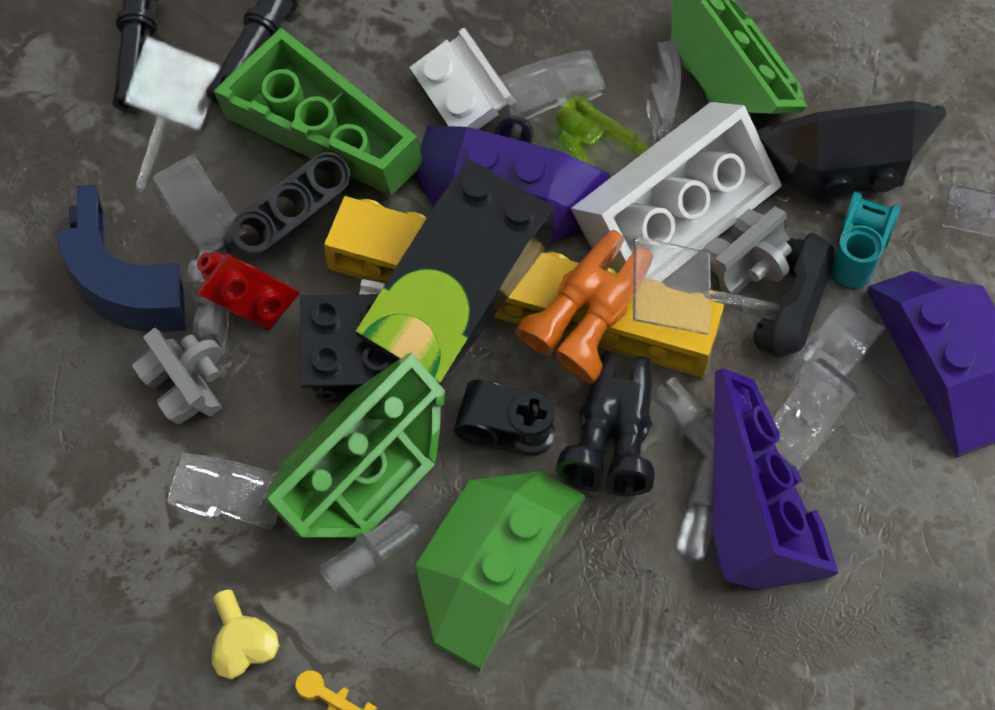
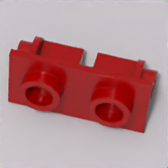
(244, 289)

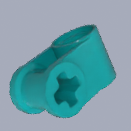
(864, 235)

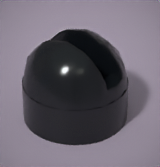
(507, 127)

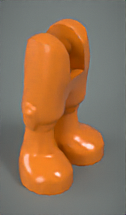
(583, 286)

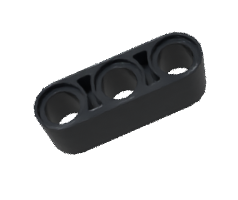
(299, 188)

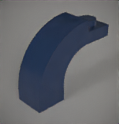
(118, 291)

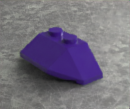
(534, 168)
(950, 349)

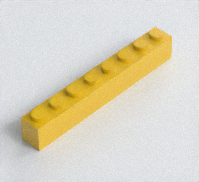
(372, 240)

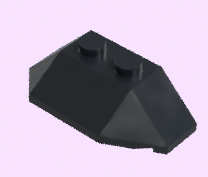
(853, 147)

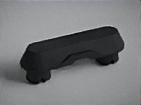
(790, 330)

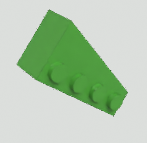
(314, 110)

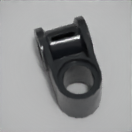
(503, 416)

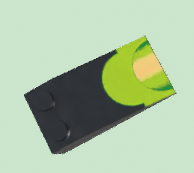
(458, 270)

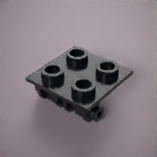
(329, 344)

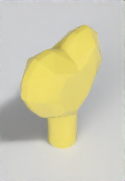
(241, 639)

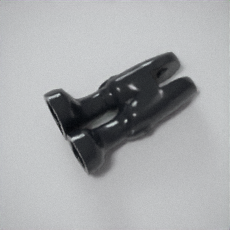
(620, 407)

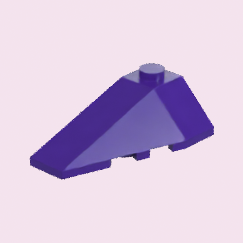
(757, 512)

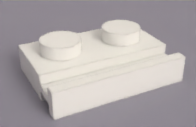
(462, 83)

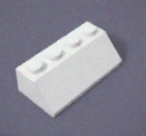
(684, 185)

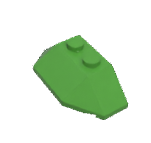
(733, 57)
(362, 455)
(490, 558)

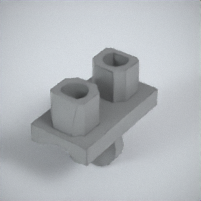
(754, 254)
(168, 360)

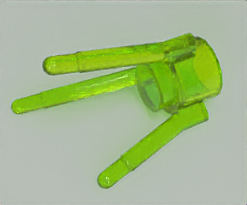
(587, 123)

